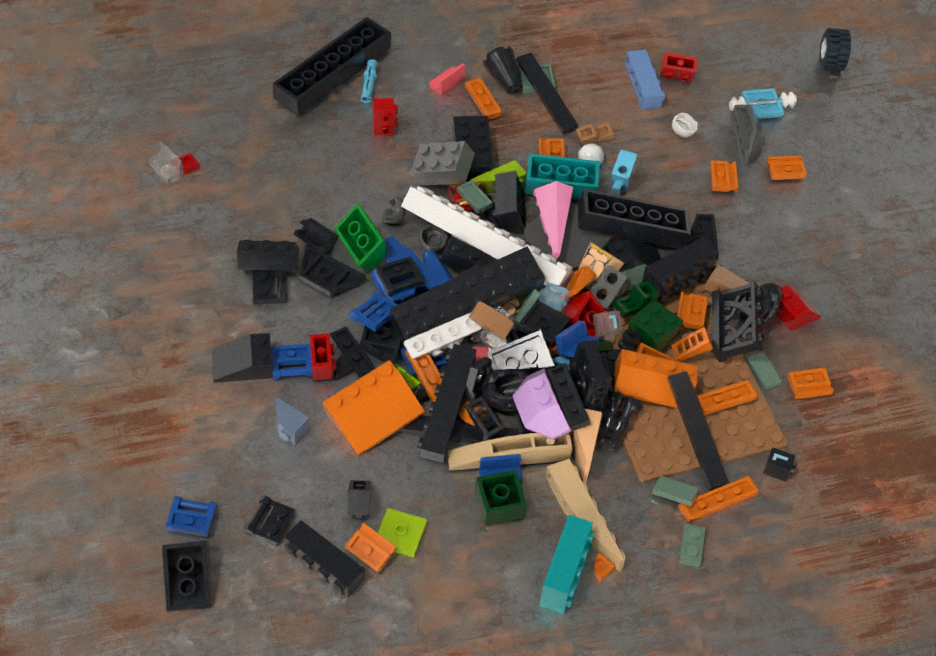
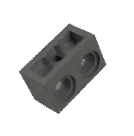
(614, 291)

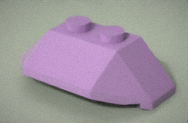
(540, 406)

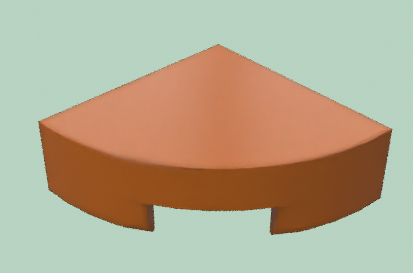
(602, 567)

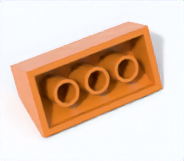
(646, 377)

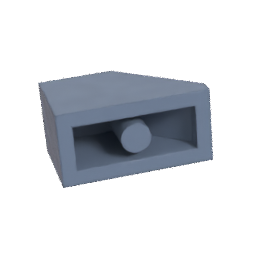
(291, 422)

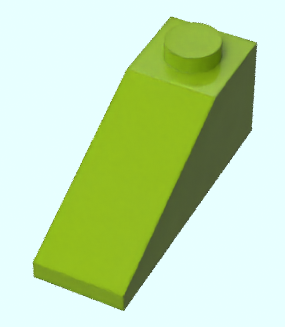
(489, 177)

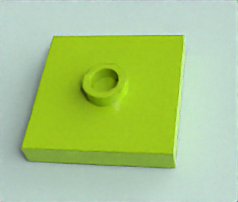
(402, 531)

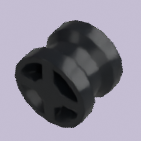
(629, 340)

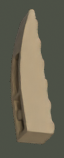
(532, 448)
(576, 501)

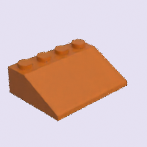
(373, 408)

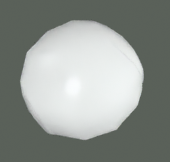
(684, 125)
(591, 152)

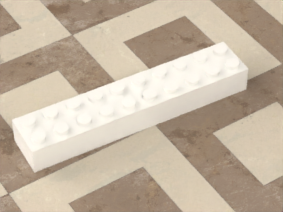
(480, 233)

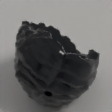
(500, 386)

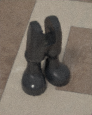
(615, 427)

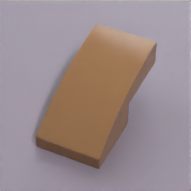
(598, 134)
(491, 319)

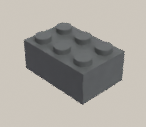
(442, 163)

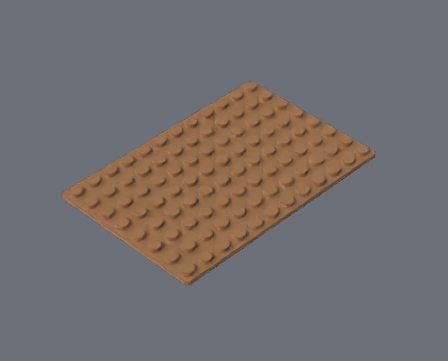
(658, 436)

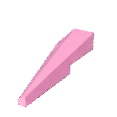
(554, 207)

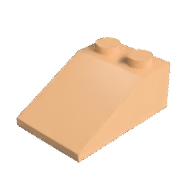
(583, 443)

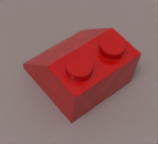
(582, 308)
(795, 309)

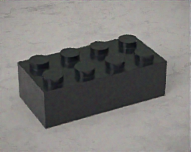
(476, 134)
(681, 269)

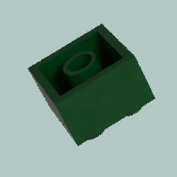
(656, 325)
(500, 497)

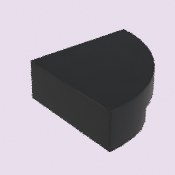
(343, 367)

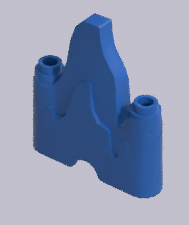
(432, 271)

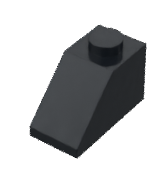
(358, 498)

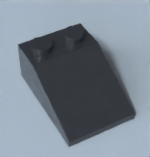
(633, 253)
(243, 359)
(187, 575)

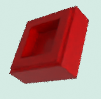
(189, 163)

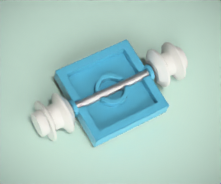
(765, 102)

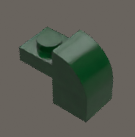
(639, 297)

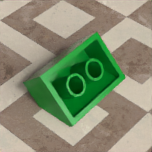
(361, 238)

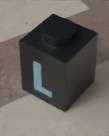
(780, 464)

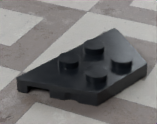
(327, 273)
(382, 343)

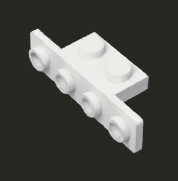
(441, 337)

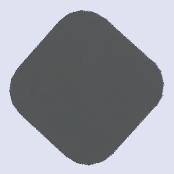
(574, 241)

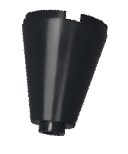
(503, 67)

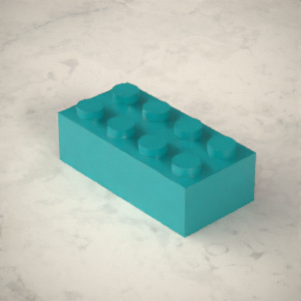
(569, 171)
(567, 564)

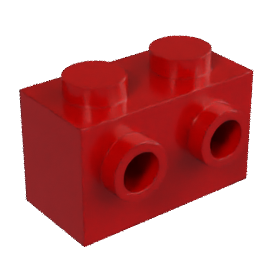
(678, 67)
(384, 117)
(321, 356)

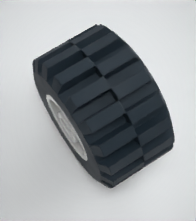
(835, 49)

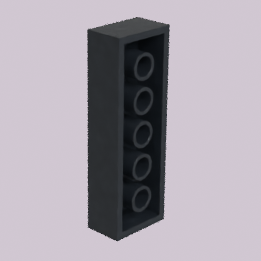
(633, 219)

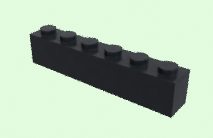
(447, 404)

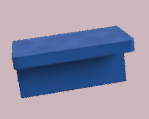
(568, 339)
(500, 464)

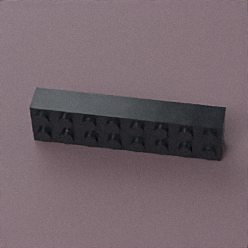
(331, 65)
(491, 284)

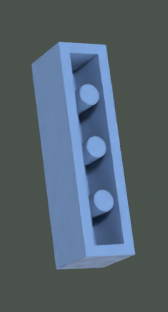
(644, 79)

